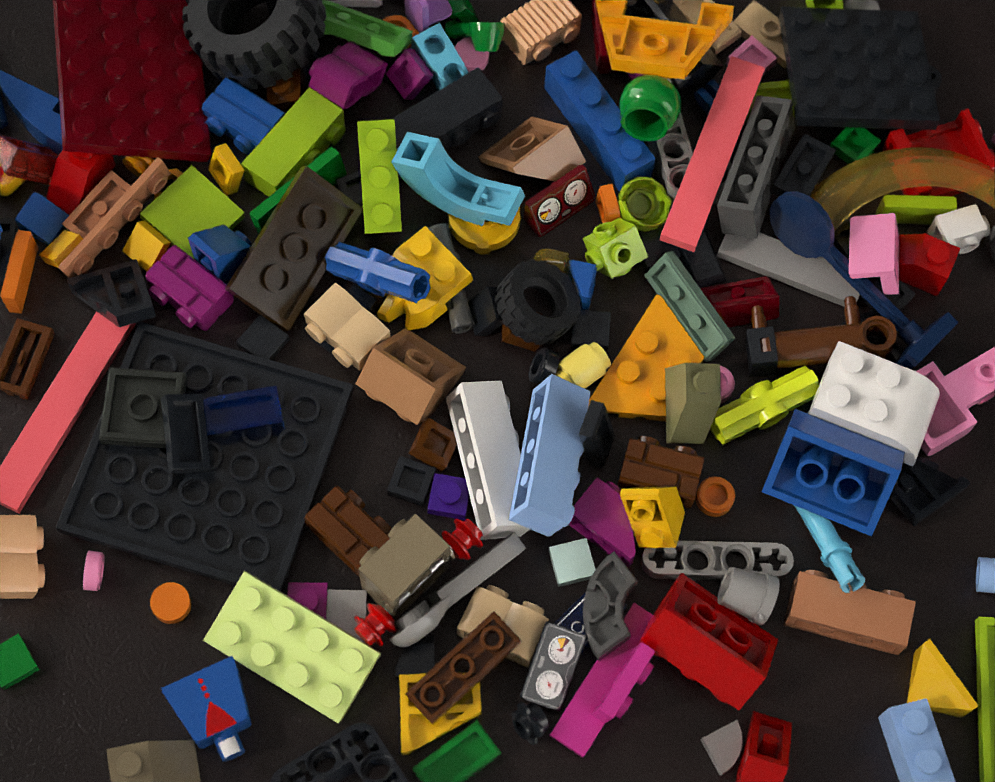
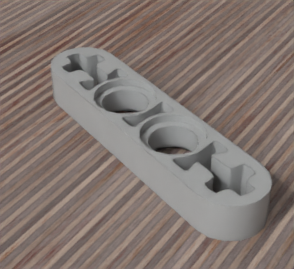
(716, 554)

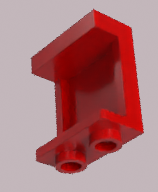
(958, 136)

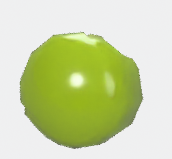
(644, 203)

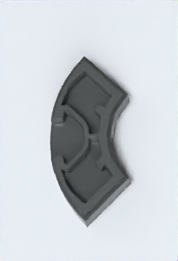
(604, 606)

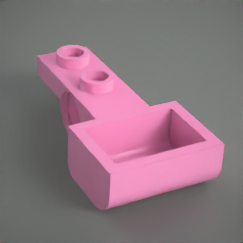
(958, 391)

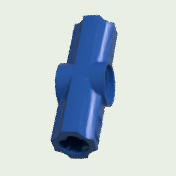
(378, 272)

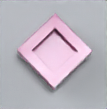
(755, 53)

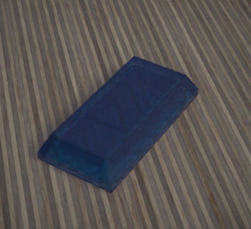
(242, 410)

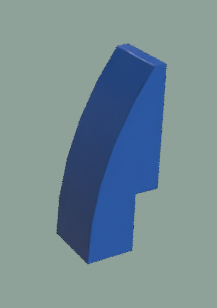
(35, 110)

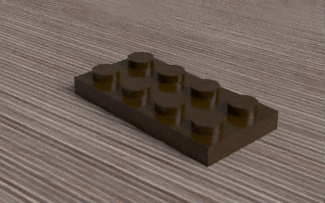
(292, 248)

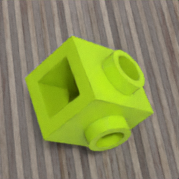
(614, 247)

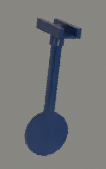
(809, 232)

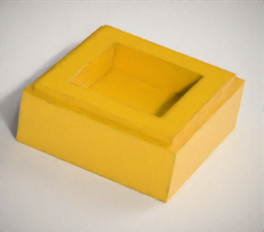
(226, 169)
(146, 245)
(60, 248)

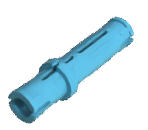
(834, 551)

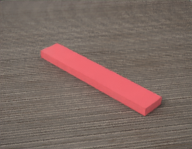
(712, 154)
(59, 410)

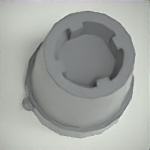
(749, 594)

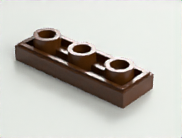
(444, 686)

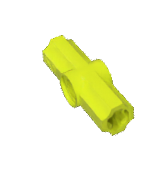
(764, 404)

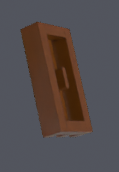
(47, 335)

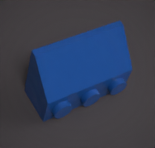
(834, 472)

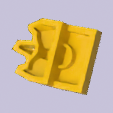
(446, 280)

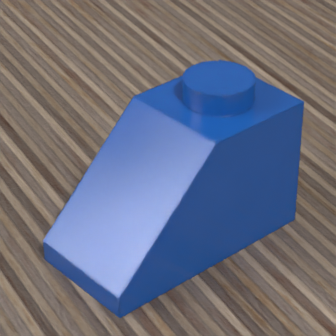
(219, 250)

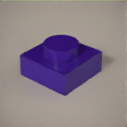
(448, 497)

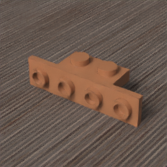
(106, 212)

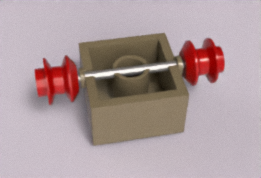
(406, 569)

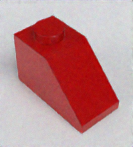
(76, 177)
(925, 261)
(765, 750)

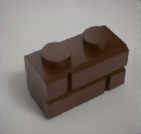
(658, 466)
(346, 526)

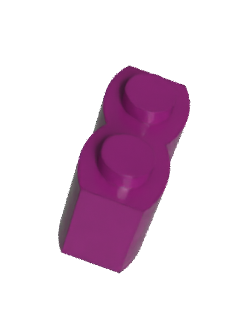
(347, 74)

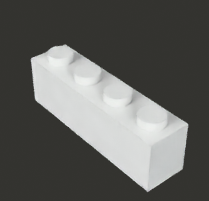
(487, 453)

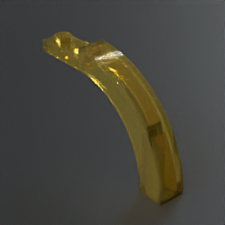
(900, 169)

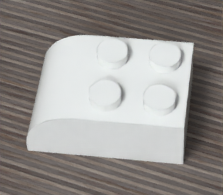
(876, 399)

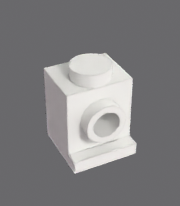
(961, 228)

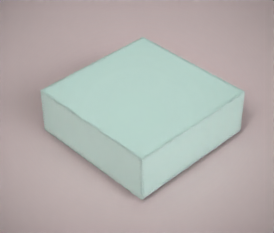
(572, 562)

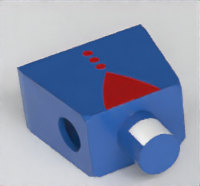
(212, 707)

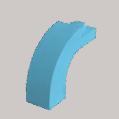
(446, 185)

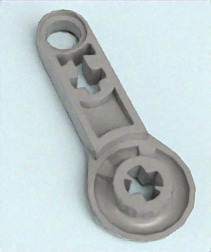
(423, 619)

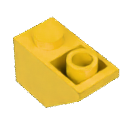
(654, 515)

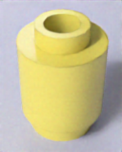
(584, 365)

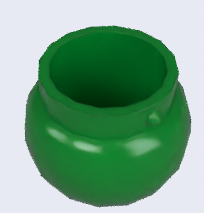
(649, 107)

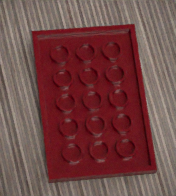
(129, 80)

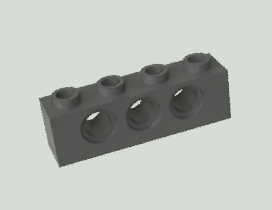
(756, 166)

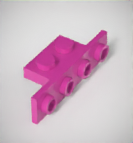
(606, 687)

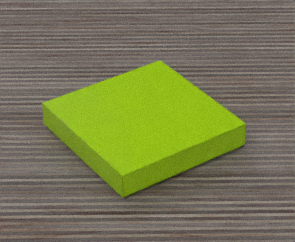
(190, 207)

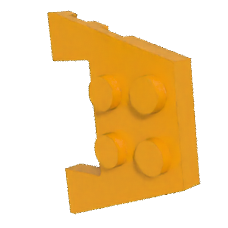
(659, 45)

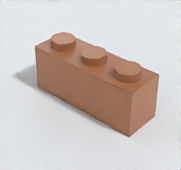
(857, 617)

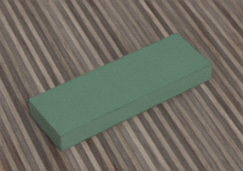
(689, 305)

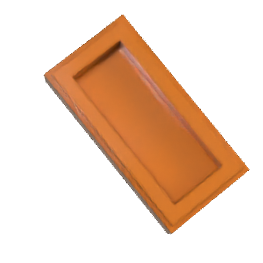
(19, 271)

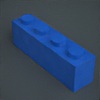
(597, 120)

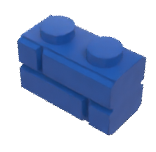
(240, 115)

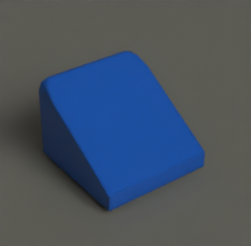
(41, 218)

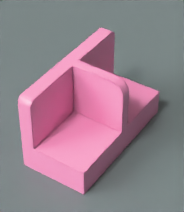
(875, 250)

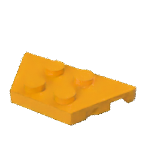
(637, 376)

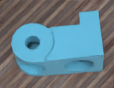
(439, 56)

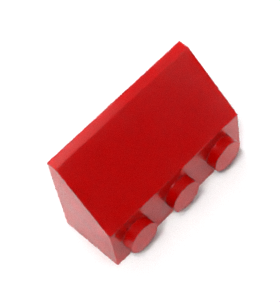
(710, 642)

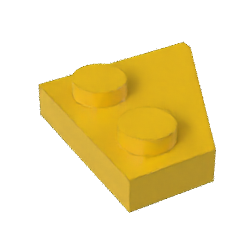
(416, 728)

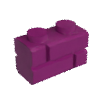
(188, 288)

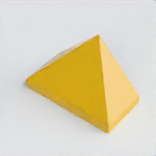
(938, 683)

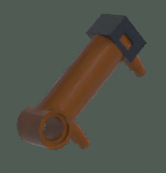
(813, 346)

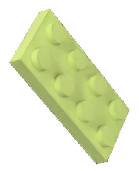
(292, 646)

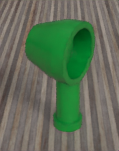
(484, 35)

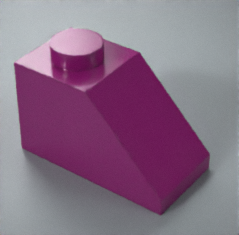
(604, 521)

